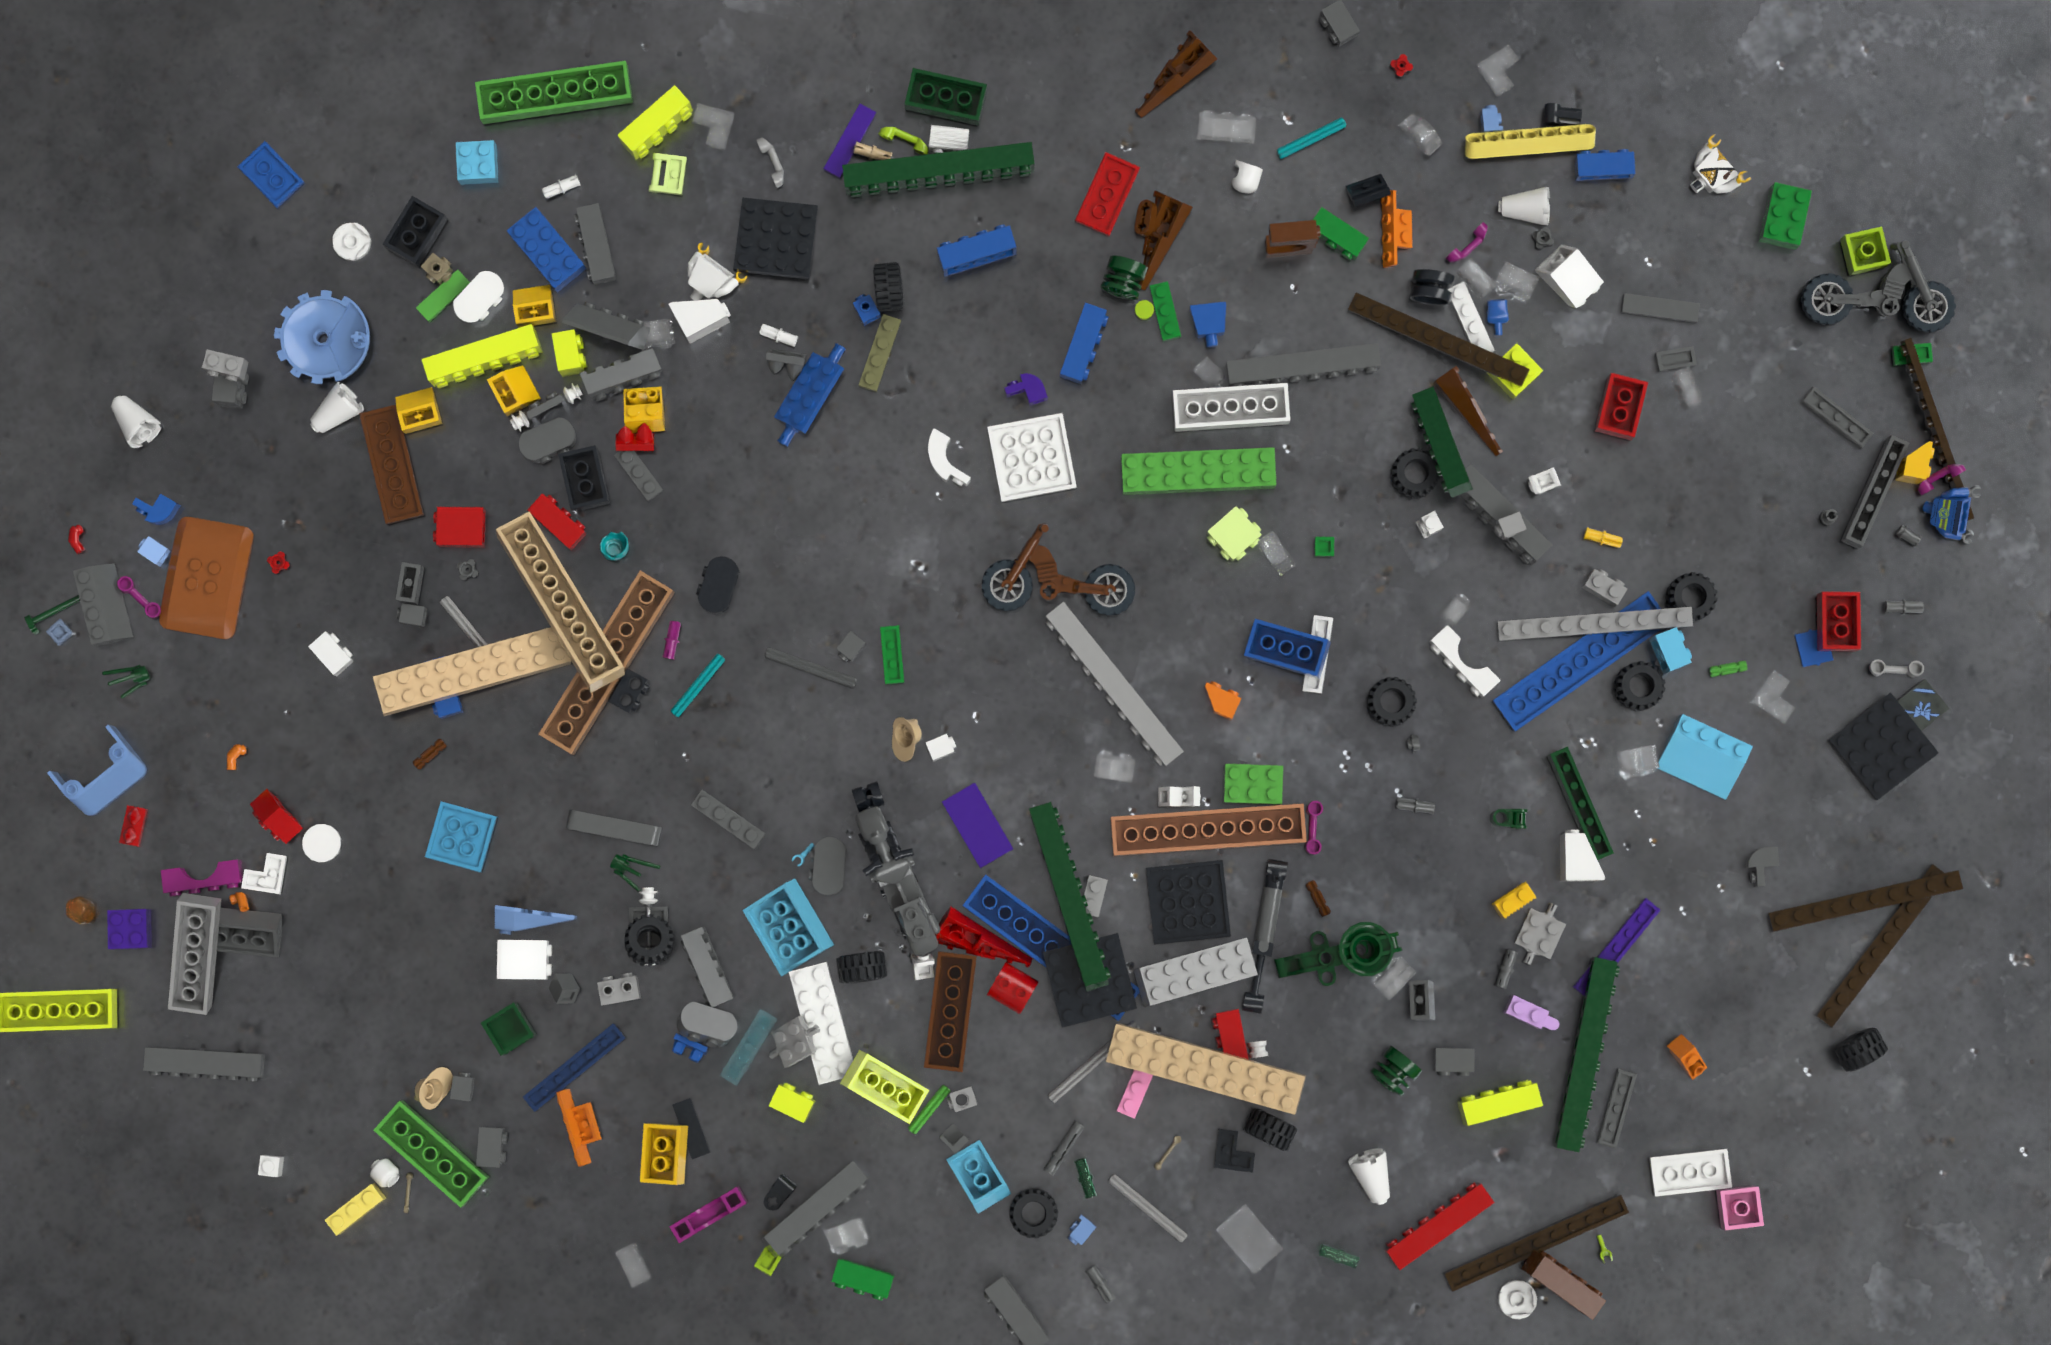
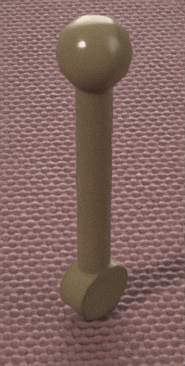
(1177, 1139)
(409, 1176)

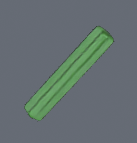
(929, 1109)

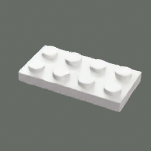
(1690, 1172)

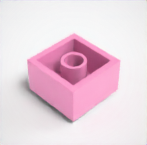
(1739, 1207)

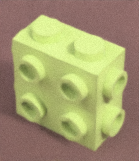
(1234, 534)

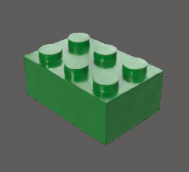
(1785, 216)

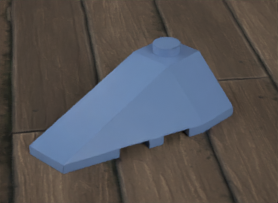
(518, 919)

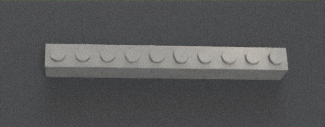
(1114, 685)

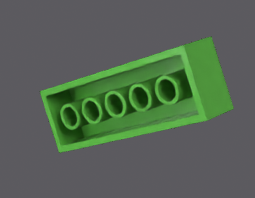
(431, 1153)

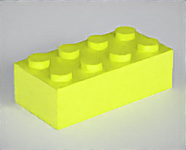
(655, 123)
(884, 1086)
(1500, 1103)

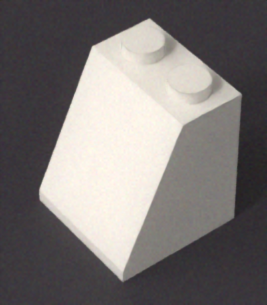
(1569, 275)
(700, 317)
(1578, 858)
(523, 959)

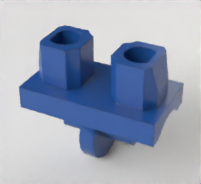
(681, 1042)

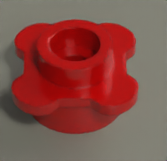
(1400, 71)
(272, 560)

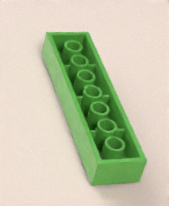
(554, 92)
(1198, 471)

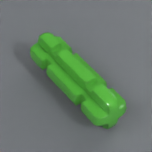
(1728, 668)

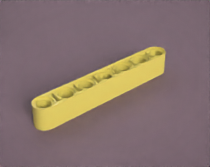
(1530, 141)

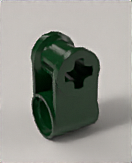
(1512, 818)

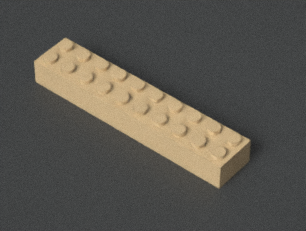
(560, 602)
(470, 671)
(1206, 1068)

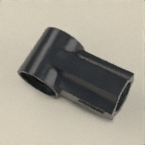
(1556, 114)

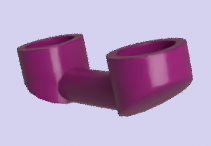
(1456, 255)
(1953, 469)
(126, 585)
(1313, 809)

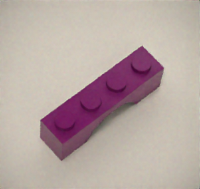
(177, 880)
(708, 1214)

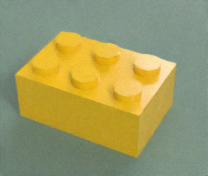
(663, 1153)

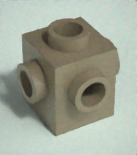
(434, 263)

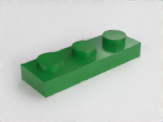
(1165, 311)
(892, 654)

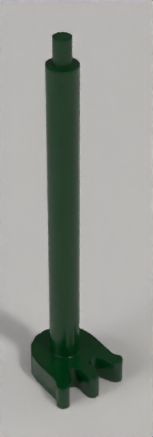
(31, 622)

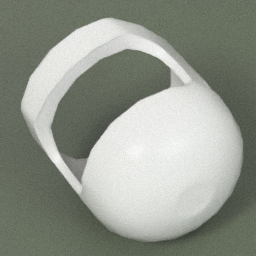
(1247, 178)

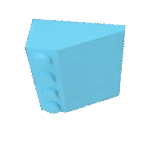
(1703, 756)
(788, 927)

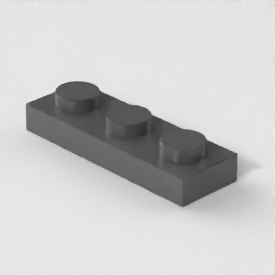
(639, 474)

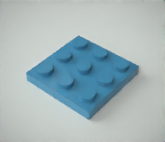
(461, 836)

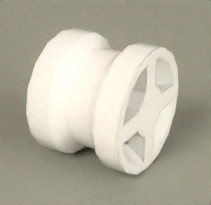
(1257, 1049)

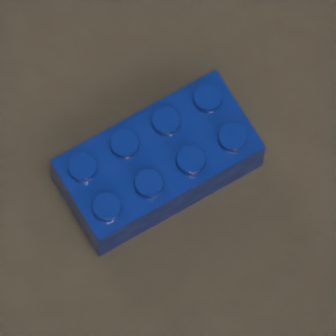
(546, 249)
(976, 250)
(1287, 648)

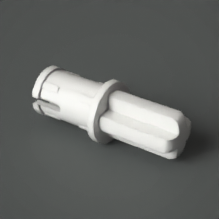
(561, 186)
(778, 335)

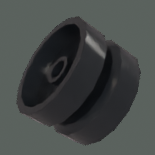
(1432, 287)

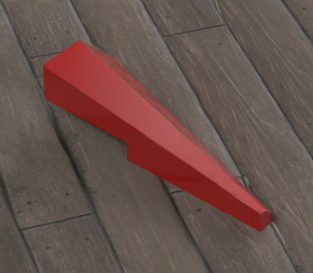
(966, 934)

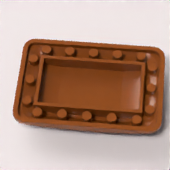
(206, 578)

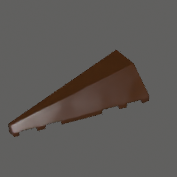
(1188, 63)
(1168, 222)
(1458, 395)

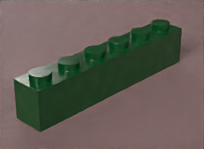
(1442, 442)
(1579, 802)

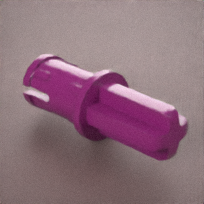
(671, 640)

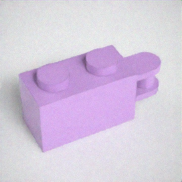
(1530, 1013)

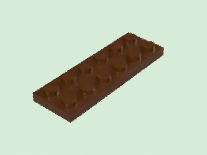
(391, 465)

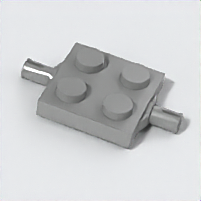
(1540, 933)
(793, 1041)

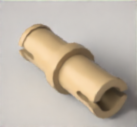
(871, 152)

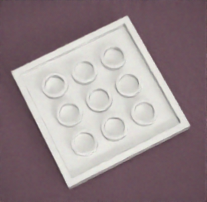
(1031, 457)

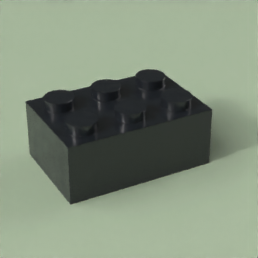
(415, 231)
(584, 478)

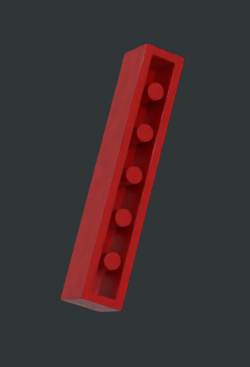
(1439, 1226)

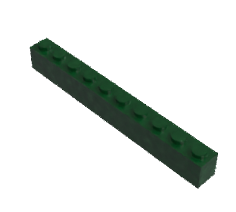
(1069, 897)
(1586, 1054)

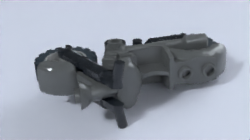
(893, 870)

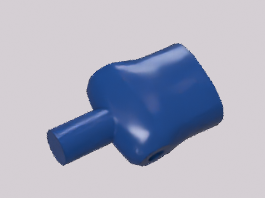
(1497, 314)

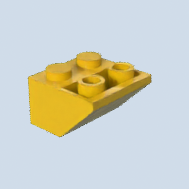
(533, 306)
(513, 389)
(644, 406)
(418, 410)
(1915, 466)

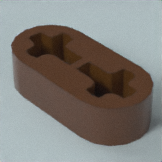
(1145, 218)

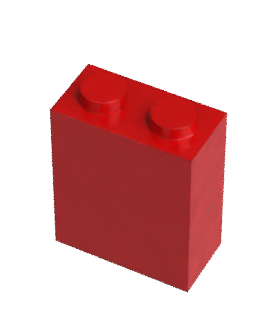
(459, 527)

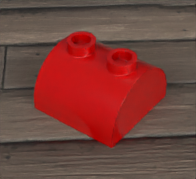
(1012, 988)

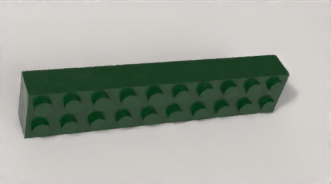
(938, 169)

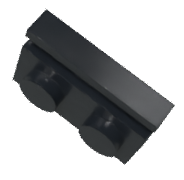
(1368, 190)

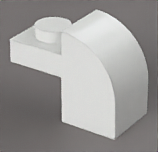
(1178, 796)

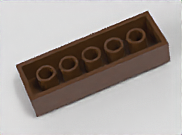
(950, 1011)

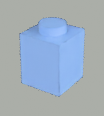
(153, 551)

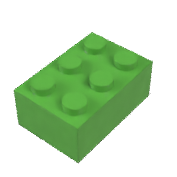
(1253, 784)

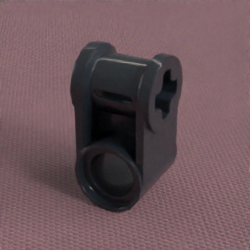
(781, 1190)

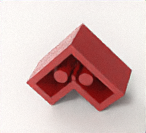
(275, 817)

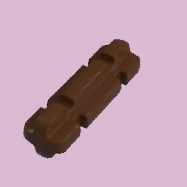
(429, 754)
(1318, 898)

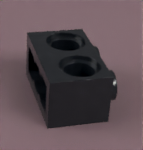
(624, 688)

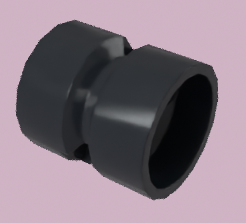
(861, 799)

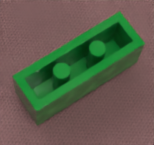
(1340, 234)
(862, 1279)

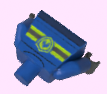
(1951, 511)

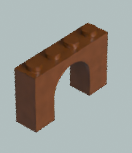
(1292, 238)

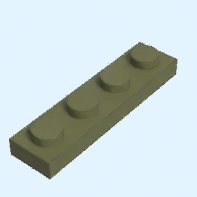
(879, 353)

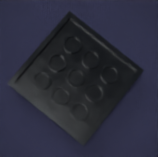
(775, 238)
(1883, 746)
(1188, 902)
(1069, 992)

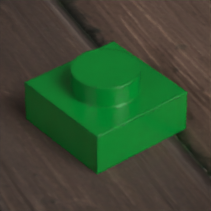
(1324, 547)

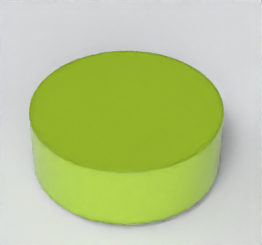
(1144, 309)

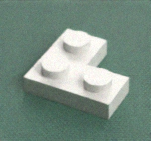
(269, 880)

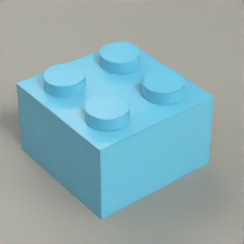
(477, 162)
(1670, 650)

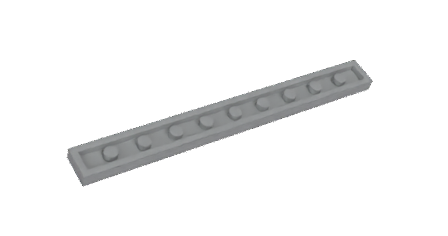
(1595, 623)

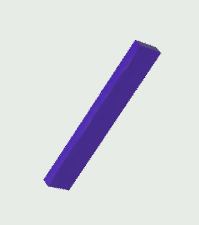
(1623, 938)

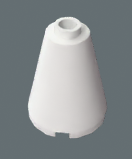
(1527, 206)
(336, 409)
(134, 421)
(1372, 1174)

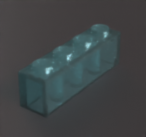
(749, 1047)

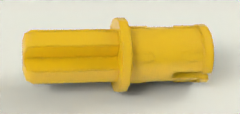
(1603, 537)

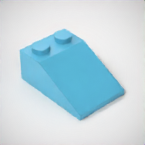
(978, 1176)

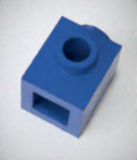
(866, 309)

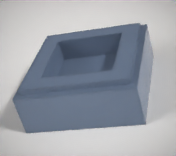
(59, 632)

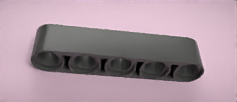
(613, 828)

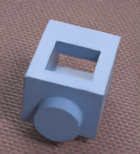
(1490, 119)
(1081, 1230)

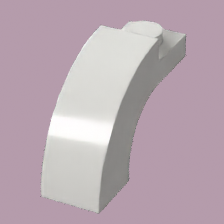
(937, 454)

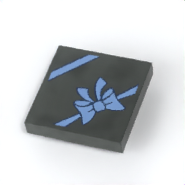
(1923, 704)

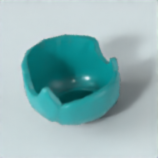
(614, 546)

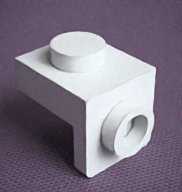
(1544, 481)
(923, 966)

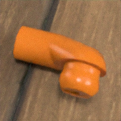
(233, 754)
(241, 899)

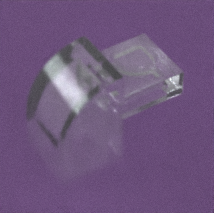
(1422, 133)
(1276, 554)

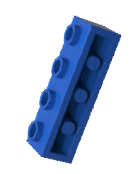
(1083, 343)

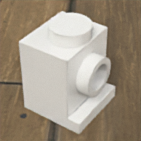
(1429, 524)

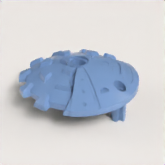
(320, 315)

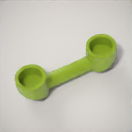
(889, 132)

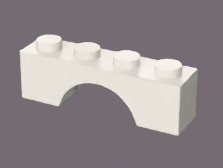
(1480, 680)

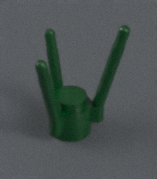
(138, 675)
(621, 864)

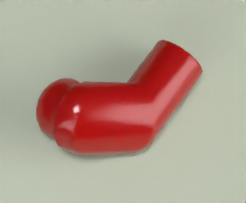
(73, 538)

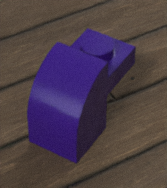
(1031, 386)

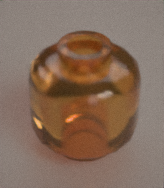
(80, 910)

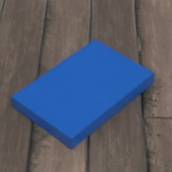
(271, 174)

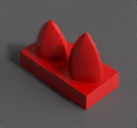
(639, 441)
(133, 826)

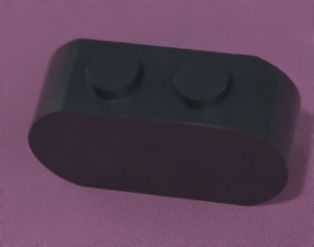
(718, 585)

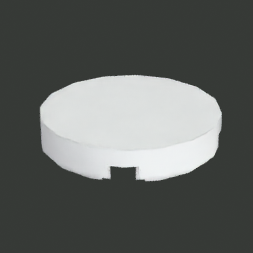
(351, 241)
(321, 843)
(1517, 1299)

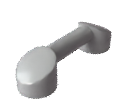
(778, 176)
(1913, 670)

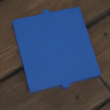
(1808, 651)

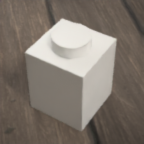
(941, 747)
(271, 1165)

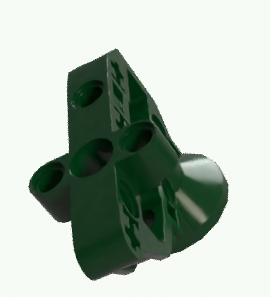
(1378, 953)

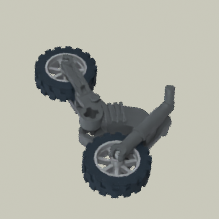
(1888, 293)

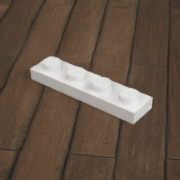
(1469, 317)
(1322, 628)

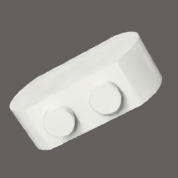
(478, 297)

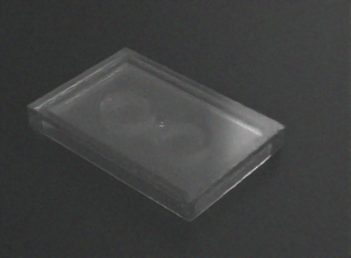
(1249, 1239)

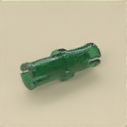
(1085, 1178)
(1338, 1256)

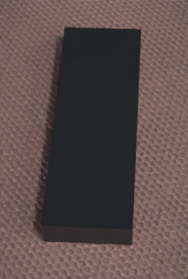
(696, 1139)

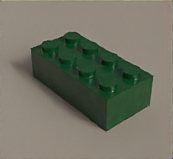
(945, 96)

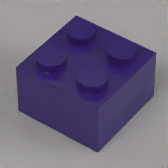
(129, 929)

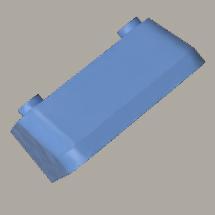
(109, 785)

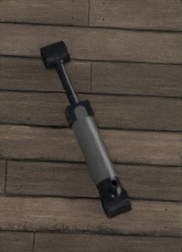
(1265, 929)

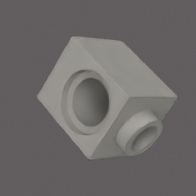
(1510, 526)
(971, 1100)

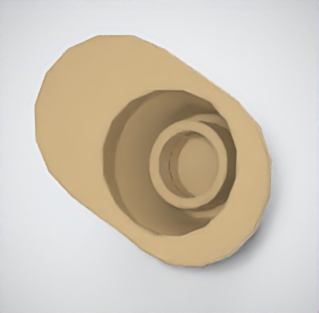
(905, 737)
(434, 1088)

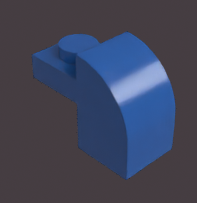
(161, 512)

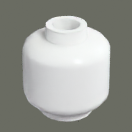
(384, 1173)

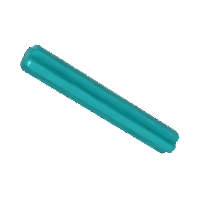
(1311, 138)
(697, 685)

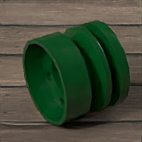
(1123, 279)
(1396, 1071)

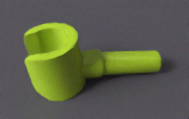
(1604, 1252)

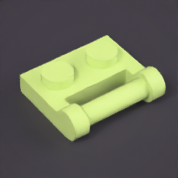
(673, 174)

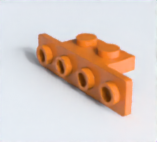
(1395, 229)
(580, 1125)

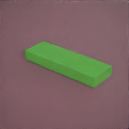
(442, 296)

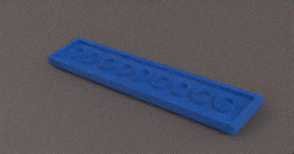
(1570, 669)

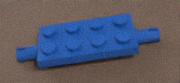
(809, 393)

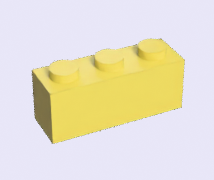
(355, 1209)

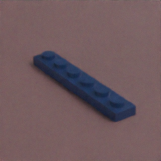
(574, 1067)

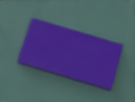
(977, 825)

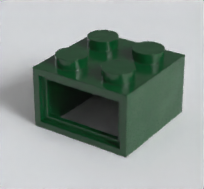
(508, 1028)

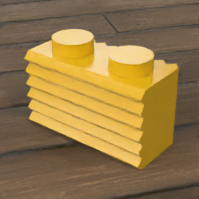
(1513, 900)

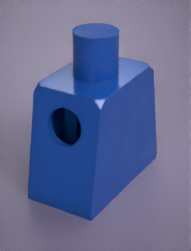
(1209, 321)

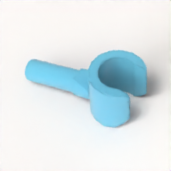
(804, 854)

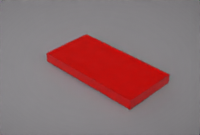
(1107, 194)

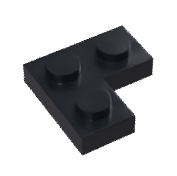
(1228, 1157)

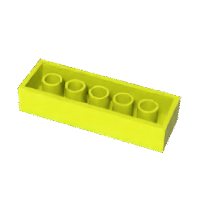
(482, 356)
(58, 1010)

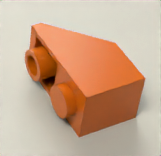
(1221, 701)
(1687, 1056)

